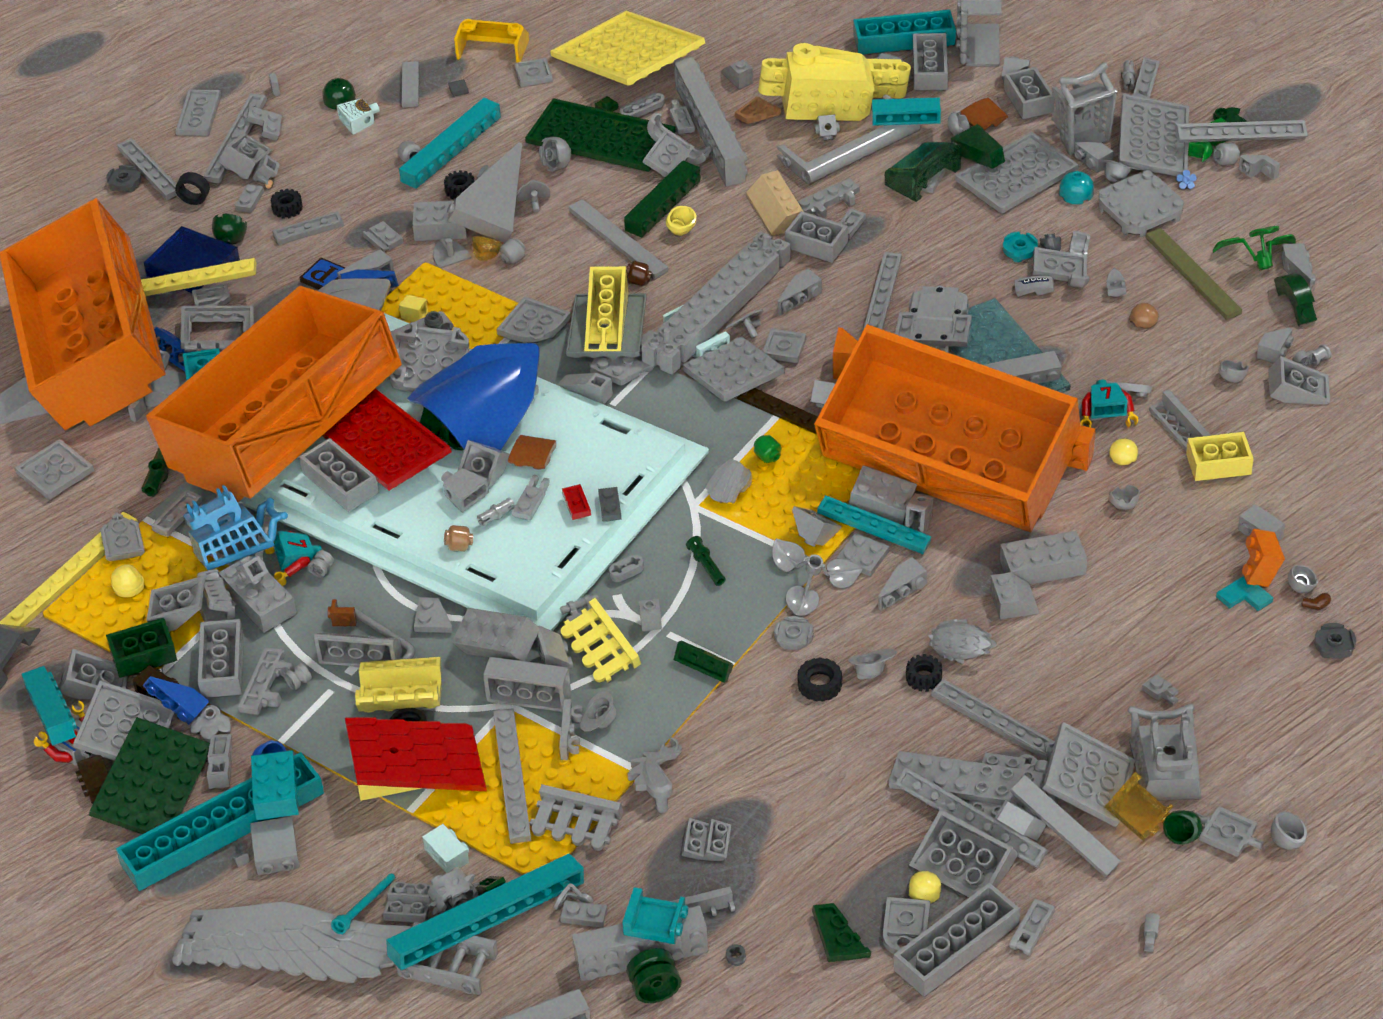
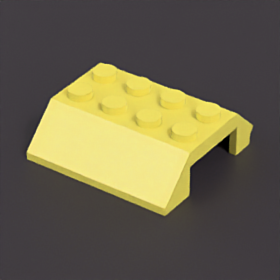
(399, 684)

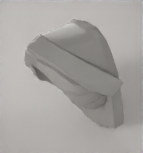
(728, 481)

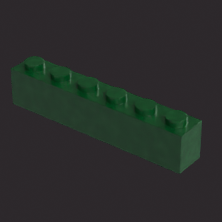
(662, 199)

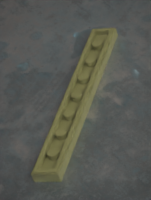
(1193, 273)

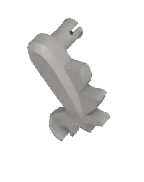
(651, 777)

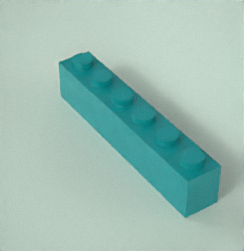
(50, 705)

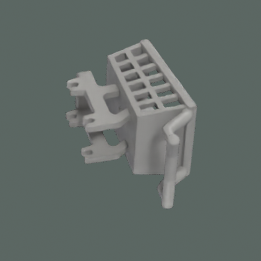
(1077, 109)
(1163, 774)

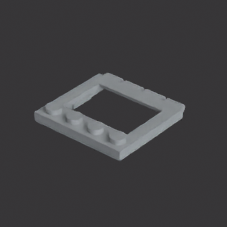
(212, 314)

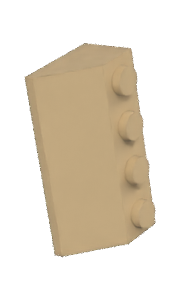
(774, 202)

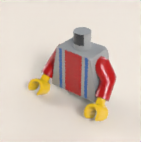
(64, 751)

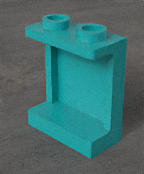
(654, 918)

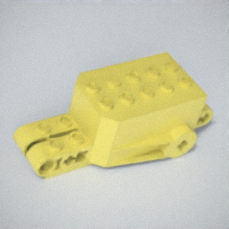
(831, 82)

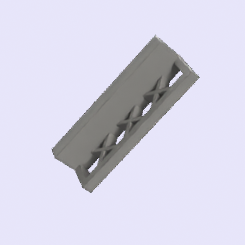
(1177, 412)

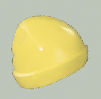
(681, 220)
(127, 581)

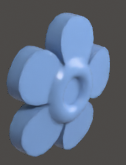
(1186, 180)

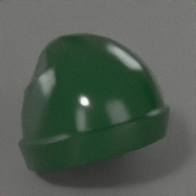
(1182, 827)

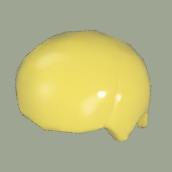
(1123, 451)
(925, 886)

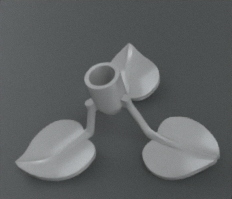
(799, 599)

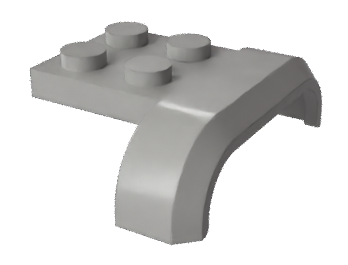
(670, 149)
(1062, 265)

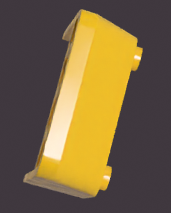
(491, 32)

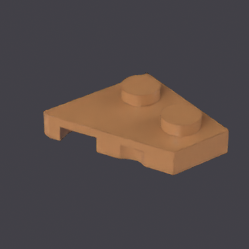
(757, 110)

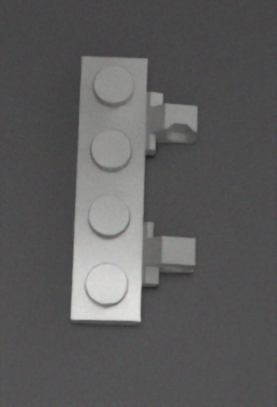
(841, 191)
(258, 690)

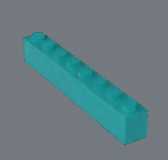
(449, 143)

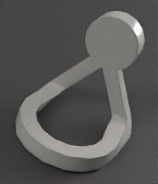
(583, 897)

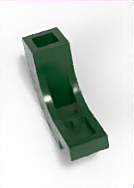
(1300, 296)

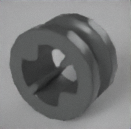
(736, 949)

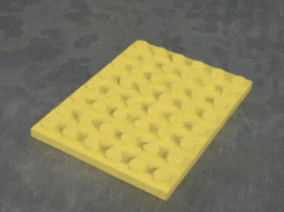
(627, 47)

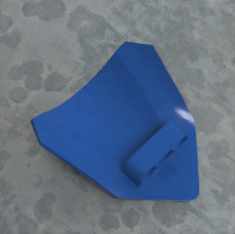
(483, 392)

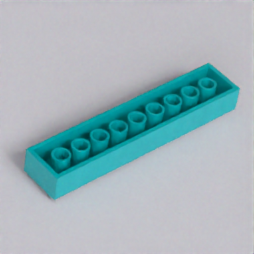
(203, 829)

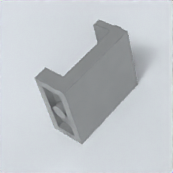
(274, 845)

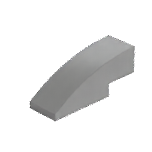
(220, 761)

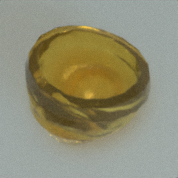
(485, 248)

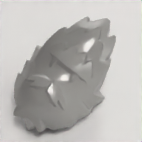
(960, 640)

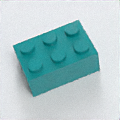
(274, 785)

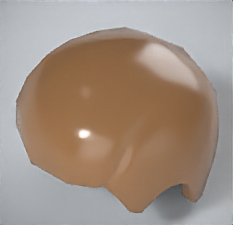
(1144, 315)

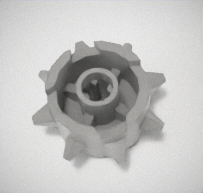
(451, 890)

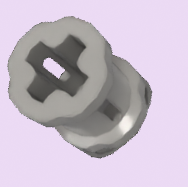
(1313, 357)

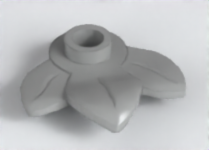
(210, 724)

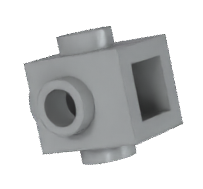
(830, 121)
(257, 569)

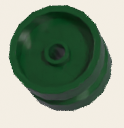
(653, 975)

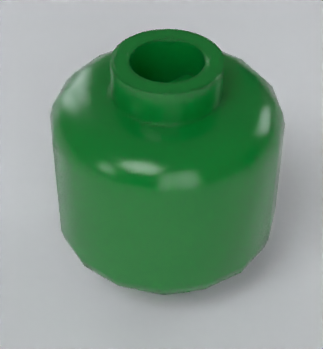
(767, 448)

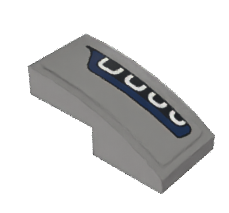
(1037, 284)

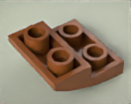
(984, 113)
(532, 452)

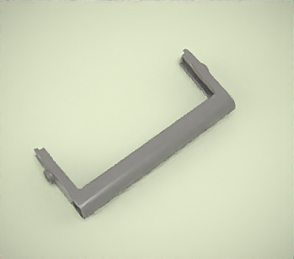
(846, 154)

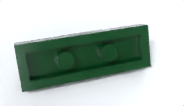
(703, 661)

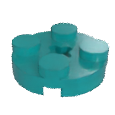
(1024, 250)

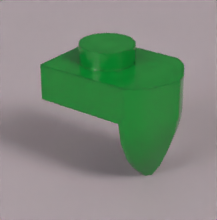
(1200, 150)

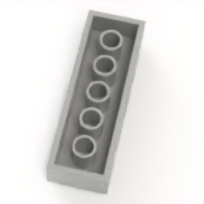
(956, 939)
(609, 950)

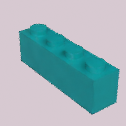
(906, 111)

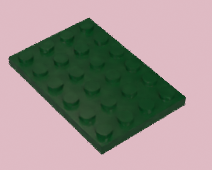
(150, 777)

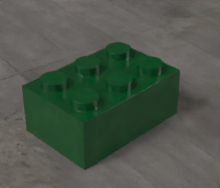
(140, 647)

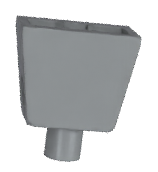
(464, 488)
(919, 509)

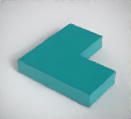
(1240, 591)

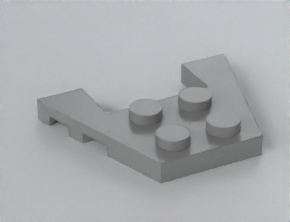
(619, 369)

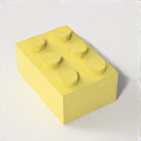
(1219, 456)

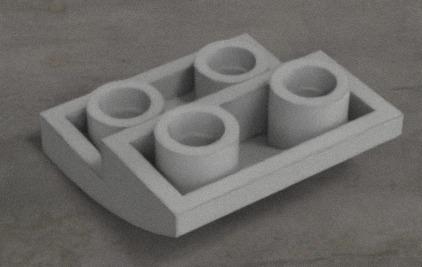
(706, 840)
(407, 902)

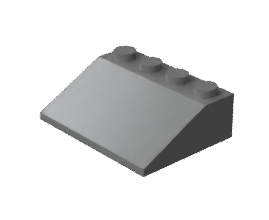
(962, 855)

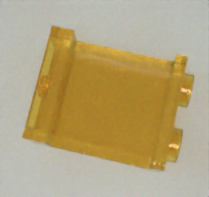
(1138, 808)

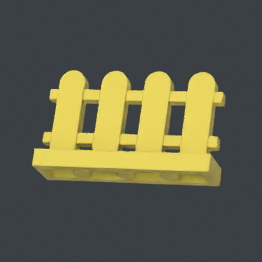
(608, 647)

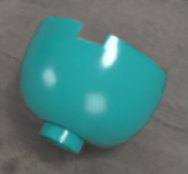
(1076, 187)

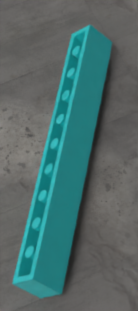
(484, 912)

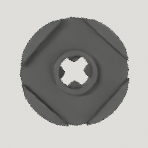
(118, 182)
(1330, 649)

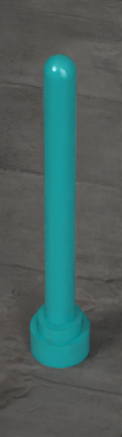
(342, 922)

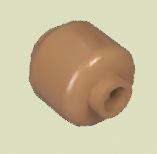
(458, 538)

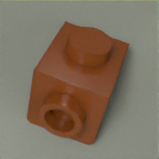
(341, 615)

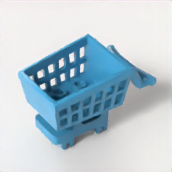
(207, 527)

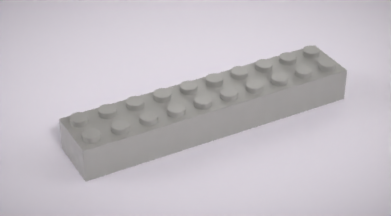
(710, 121)

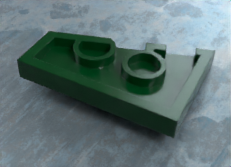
(836, 936)

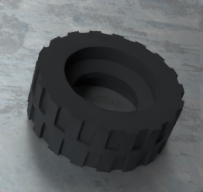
(819, 666)

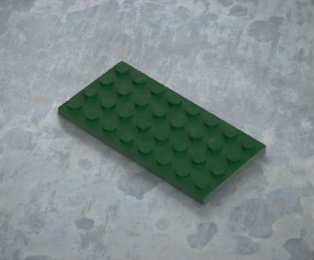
(596, 133)

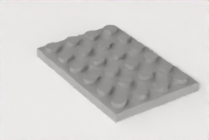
(1150, 137)
(1027, 170)

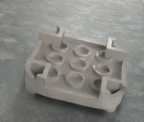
(1140, 203)
(425, 353)

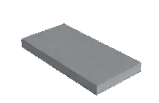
(198, 112)

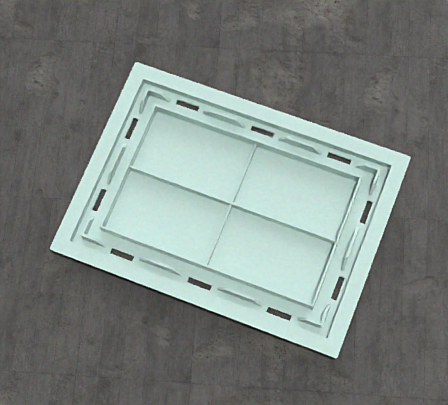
(512, 550)

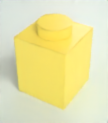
(413, 308)

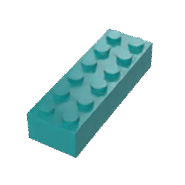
(897, 31)

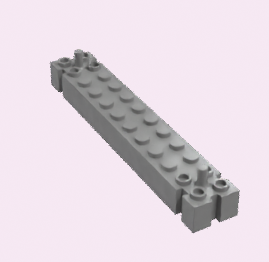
(715, 303)

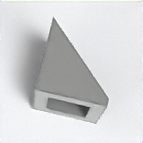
(241, 859)

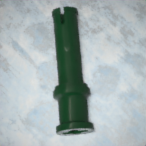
(702, 555)

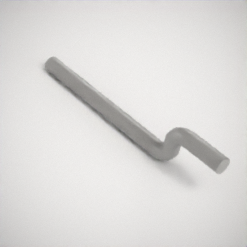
(386, 632)

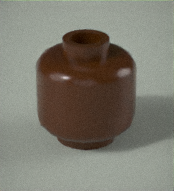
(638, 273)

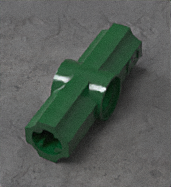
(156, 475)

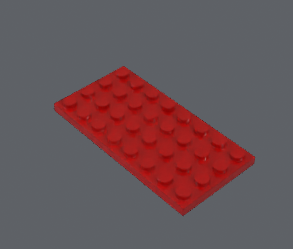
(387, 440)

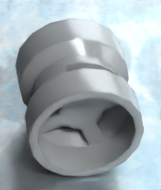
(319, 565)
(297, 676)

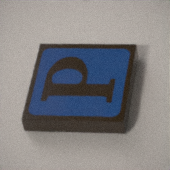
(321, 273)

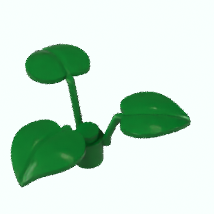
(1263, 256)

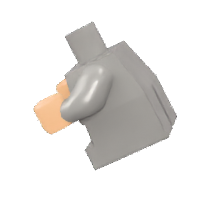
(265, 169)

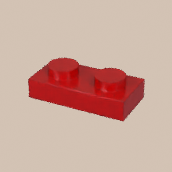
(576, 502)

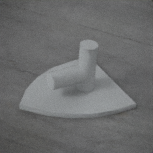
(533, 191)
(449, 252)
(750, 325)

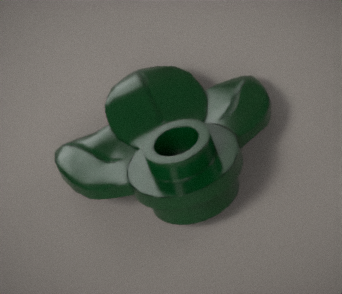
(1229, 114)

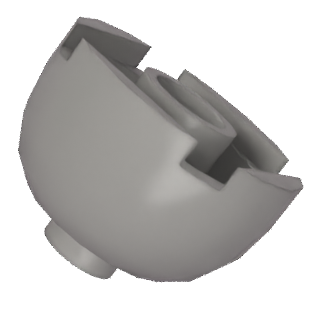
(555, 153)

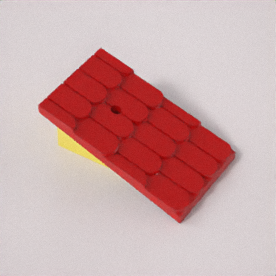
(413, 755)

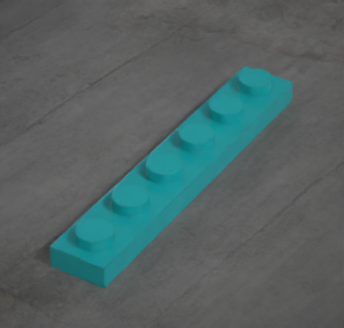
(874, 524)

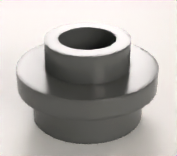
(433, 319)

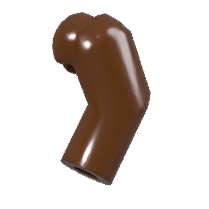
(1317, 603)

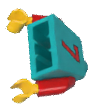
(1107, 401)
(293, 553)

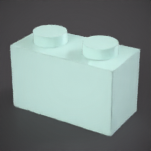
(446, 848)

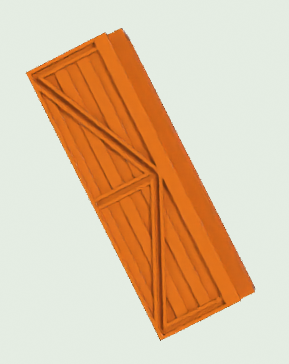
(81, 317)
(273, 392)
(950, 427)

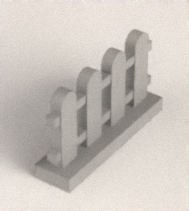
(579, 805)

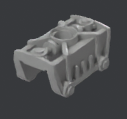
(216, 599)

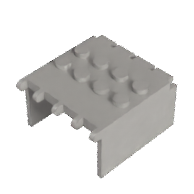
(978, 42)

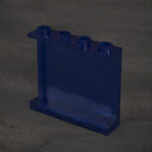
(189, 251)

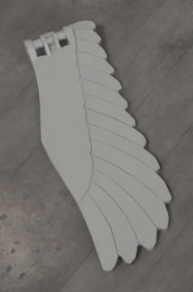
(285, 939)

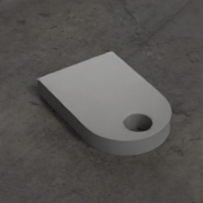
(904, 921)

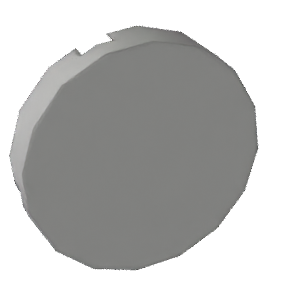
(793, 633)

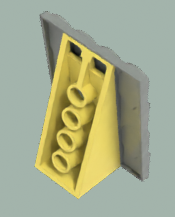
(607, 318)

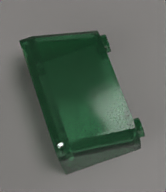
(920, 165)

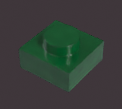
(607, 104)

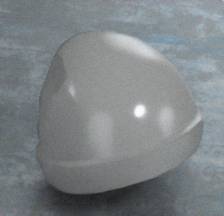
(1288, 831)

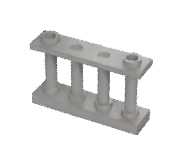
(476, 946)

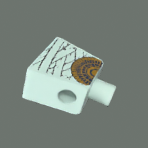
(357, 114)

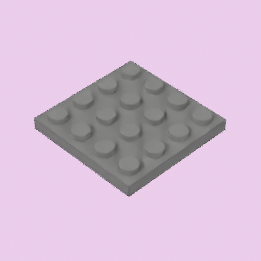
(733, 369)
(112, 716)
(1086, 772)

